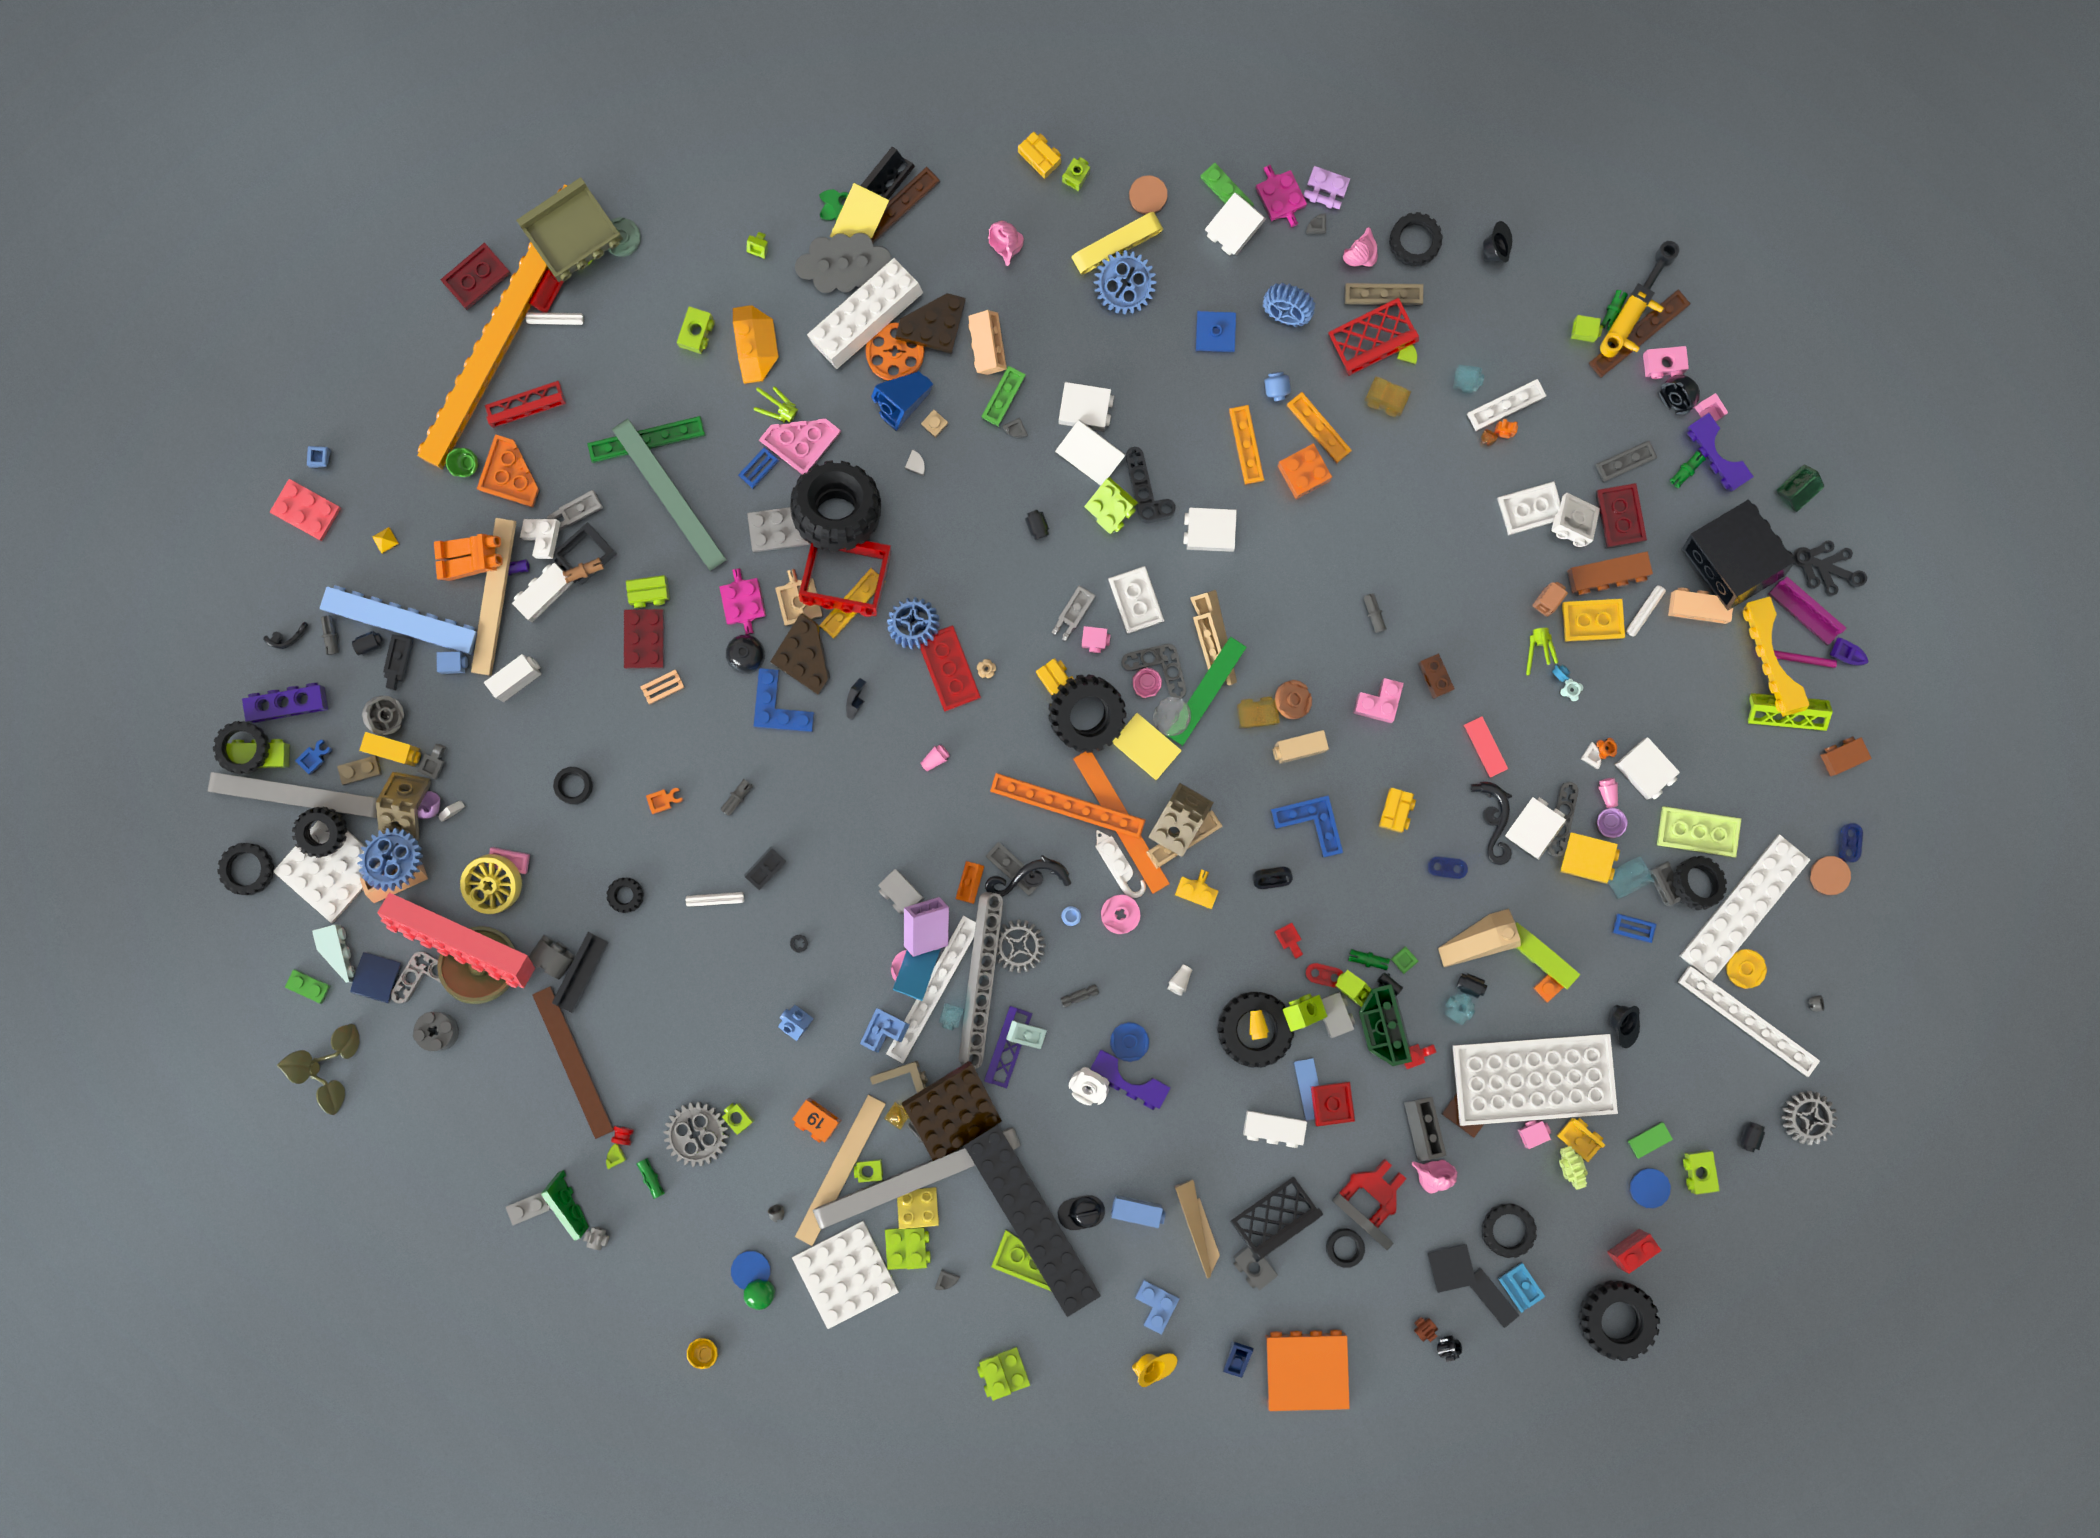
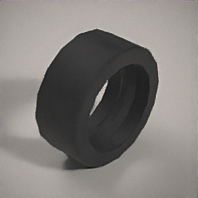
(557, 785)
(1330, 1248)

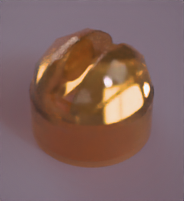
(1489, 436)

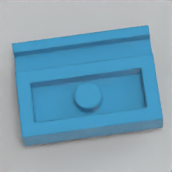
(1521, 1287)

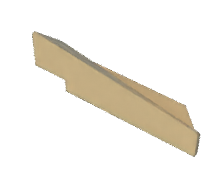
(1211, 628)
(1198, 1226)

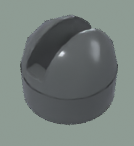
(1818, 1003)
(776, 1212)

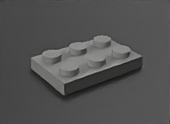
(773, 530)

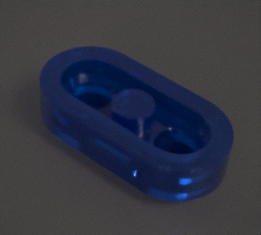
(1853, 843)
(1447, 867)

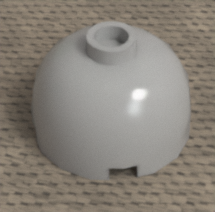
(382, 715)

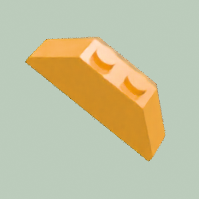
(754, 343)

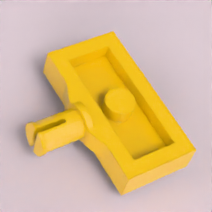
(1197, 890)

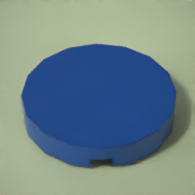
(1129, 1041)
(1650, 1188)
(749, 1267)

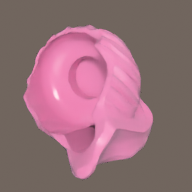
(1005, 240)
(1362, 251)
(1436, 1175)

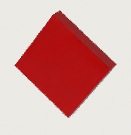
(1332, 1104)

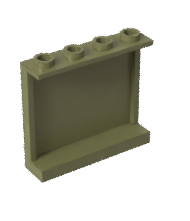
(569, 230)

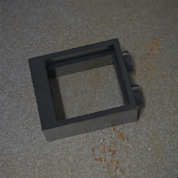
(586, 530)

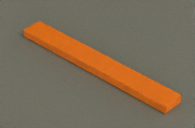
(1108, 798)
(1067, 805)

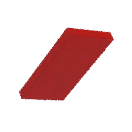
(949, 669)

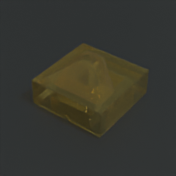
(897, 1116)

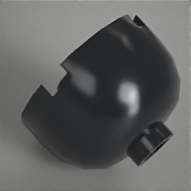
(1680, 394)
(745, 654)

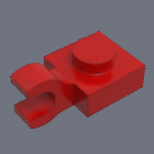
(1289, 937)
(1418, 1055)

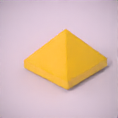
(385, 540)

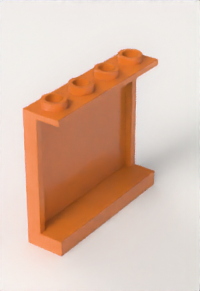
(1307, 1371)

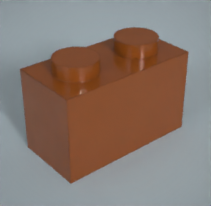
(1845, 756)

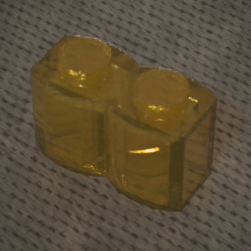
(1387, 396)
(1257, 713)

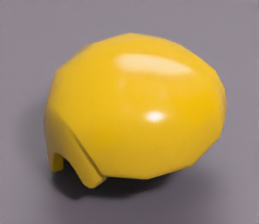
(702, 1353)

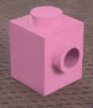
(1095, 639)
(1534, 1133)

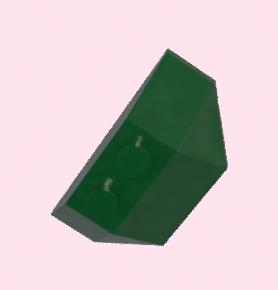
(1385, 1026)

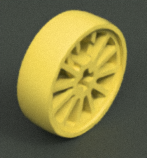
(496, 888)

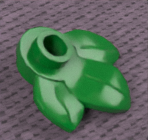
(833, 204)

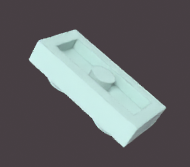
(1026, 1034)

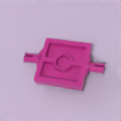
(1281, 195)
(742, 601)

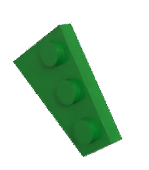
(560, 1200)

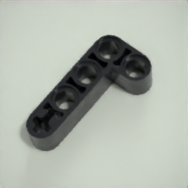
(1144, 484)

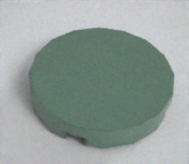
(630, 235)

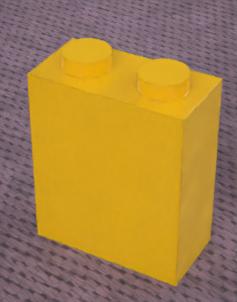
(390, 749)
(1590, 858)

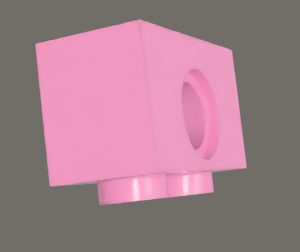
(1675, 356)

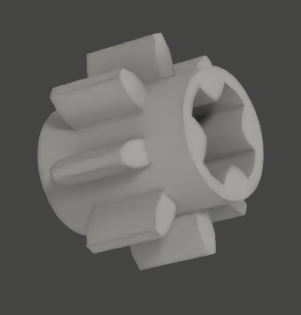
(596, 1238)

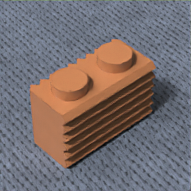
(1550, 598)

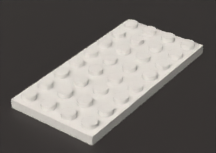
(1535, 1079)

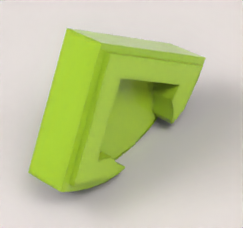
(1408, 354)
(615, 1156)

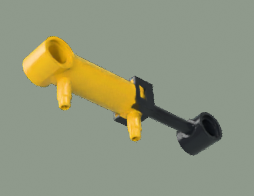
(1636, 304)

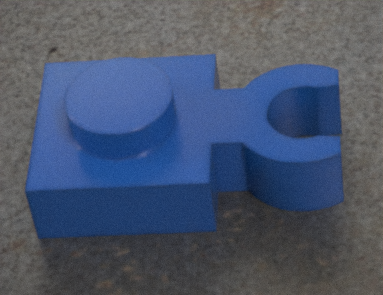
(311, 759)

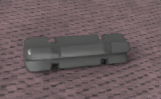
(1079, 995)

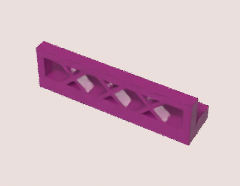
(1806, 610)

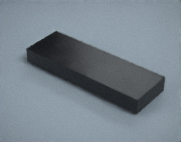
(1493, 1299)

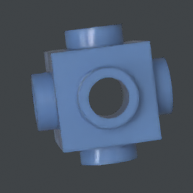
(795, 1022)

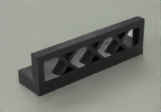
(886, 171)
(580, 972)

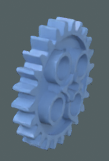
(1139, 291)
(374, 853)

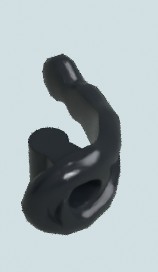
(274, 641)

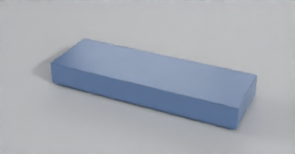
(1306, 1078)

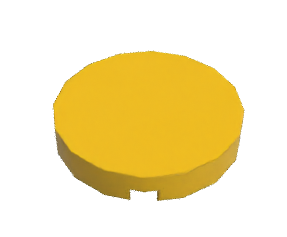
(1746, 969)

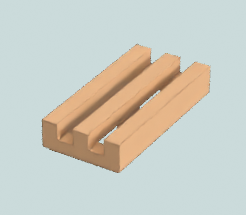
(647, 693)

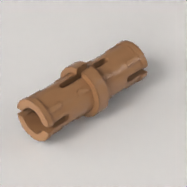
(583, 570)

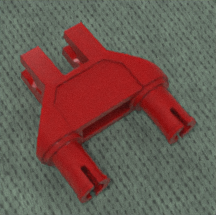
(1378, 1188)

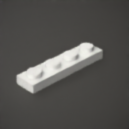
(1506, 405)

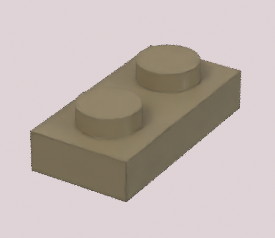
(359, 770)

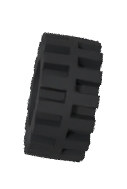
(616, 886)

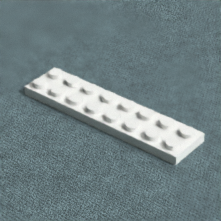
(1744, 907)

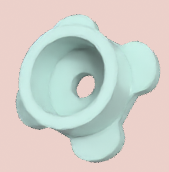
(1566, 690)

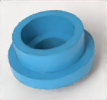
(1561, 672)

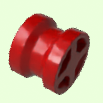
(622, 1135)

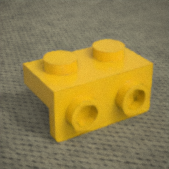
(1581, 1139)

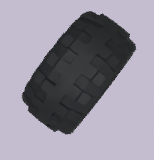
(831, 482)

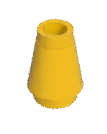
(1258, 1025)

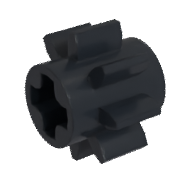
(1449, 1348)

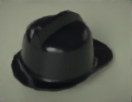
(1498, 244)
(1626, 1023)
(1081, 1212)

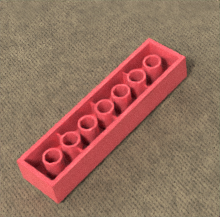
(456, 941)

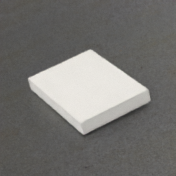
(1090, 452)
(1530, 507)
(1136, 600)

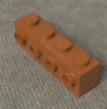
(1610, 572)

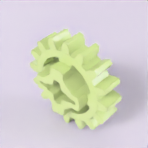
(1573, 1167)

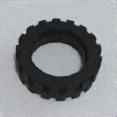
(1426, 222)
(221, 745)
(225, 869)
(1712, 871)
(1530, 1232)

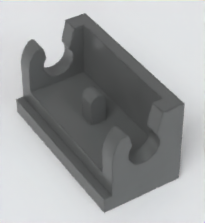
(1664, 881)

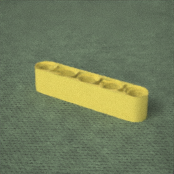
(1120, 240)

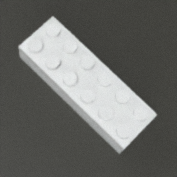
(865, 313)

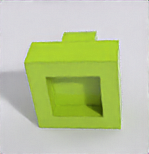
(757, 245)

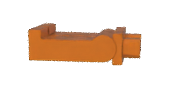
(467, 556)

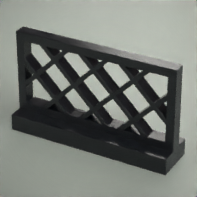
(1287, 1232)

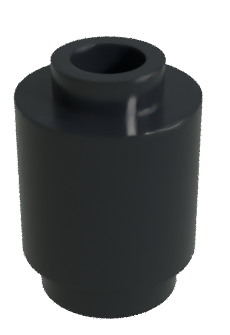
(1037, 524)
(367, 643)
(1471, 985)
(1752, 1137)

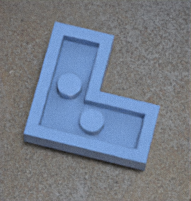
(883, 1025)
(1162, 1305)

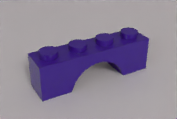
(1732, 473)
(1152, 1091)

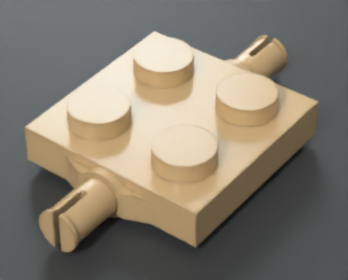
(789, 600)

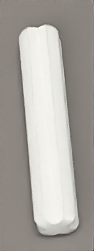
(555, 318)
(1645, 611)
(715, 899)

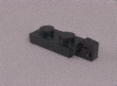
(396, 660)

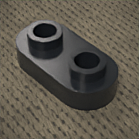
(1272, 877)

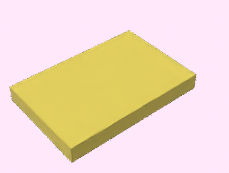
(860, 212)
(1146, 746)

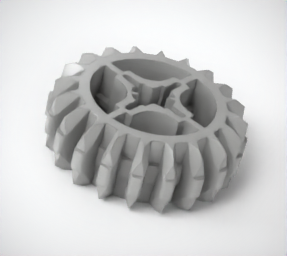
(1033, 956)
(1812, 1110)

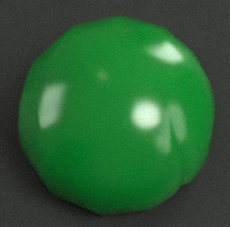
(759, 1294)

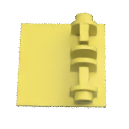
(918, 1209)

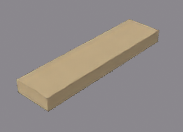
(1160, 855)

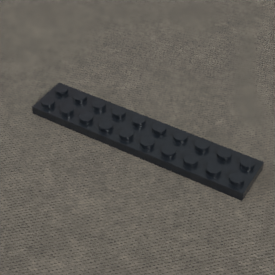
(1032, 1220)

